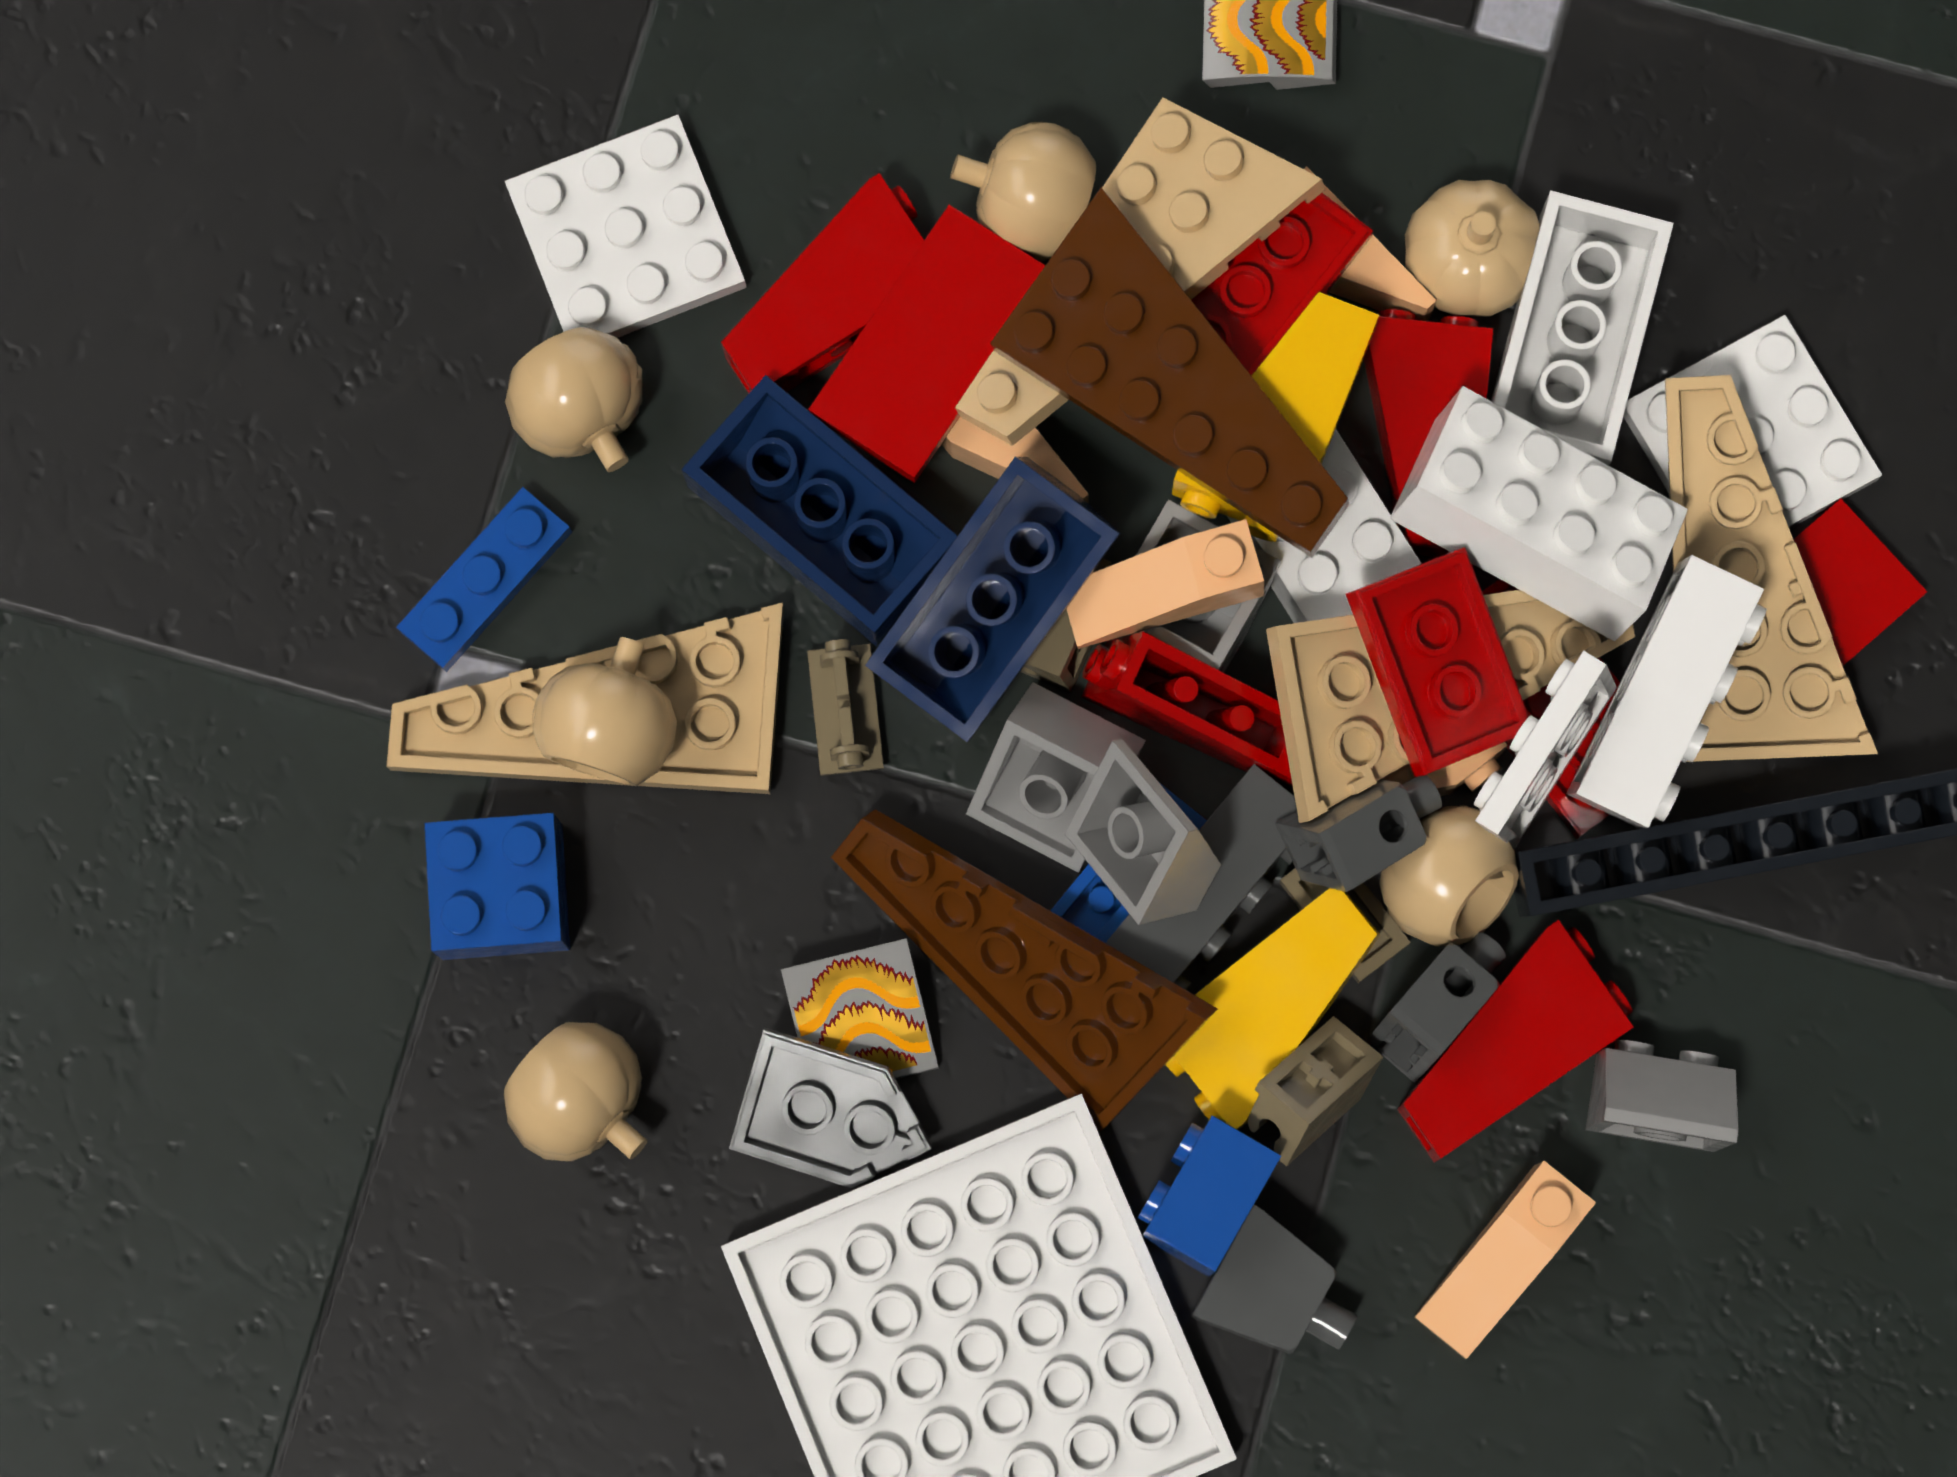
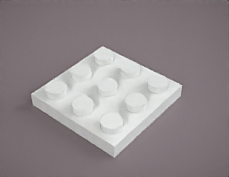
(626, 232)
(1793, 415)
(1545, 748)

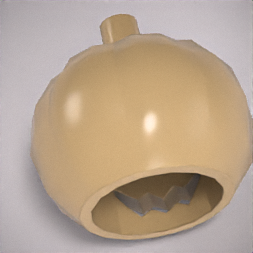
(1031, 186)
(1472, 247)
(576, 395)
(606, 719)
(1452, 881)
(575, 1094)

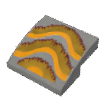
(1269, 42)
(864, 1007)

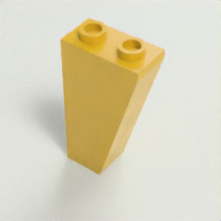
(1308, 383)
(1272, 1003)

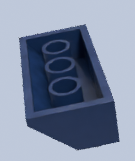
(818, 509)
(993, 597)

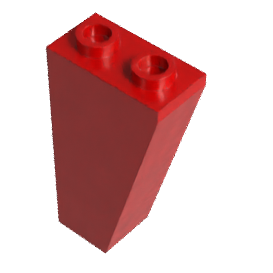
(827, 292)
(1411, 378)
(1188, 703)
(1522, 1039)

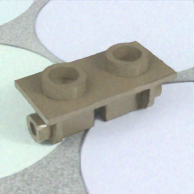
(845, 708)

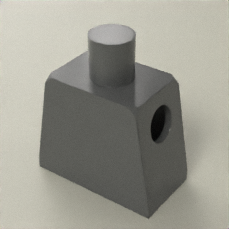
(1360, 833)
(1438, 1005)
(1273, 1289)

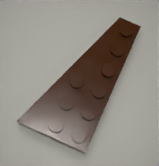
(1142, 358)
(1054, 990)

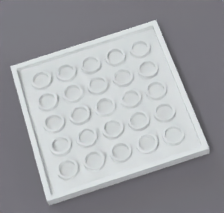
(981, 1320)

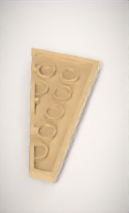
(1195, 203)
(1789, 679)
(717, 681)
(1336, 712)

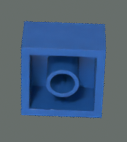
(497, 886)
(1209, 1196)

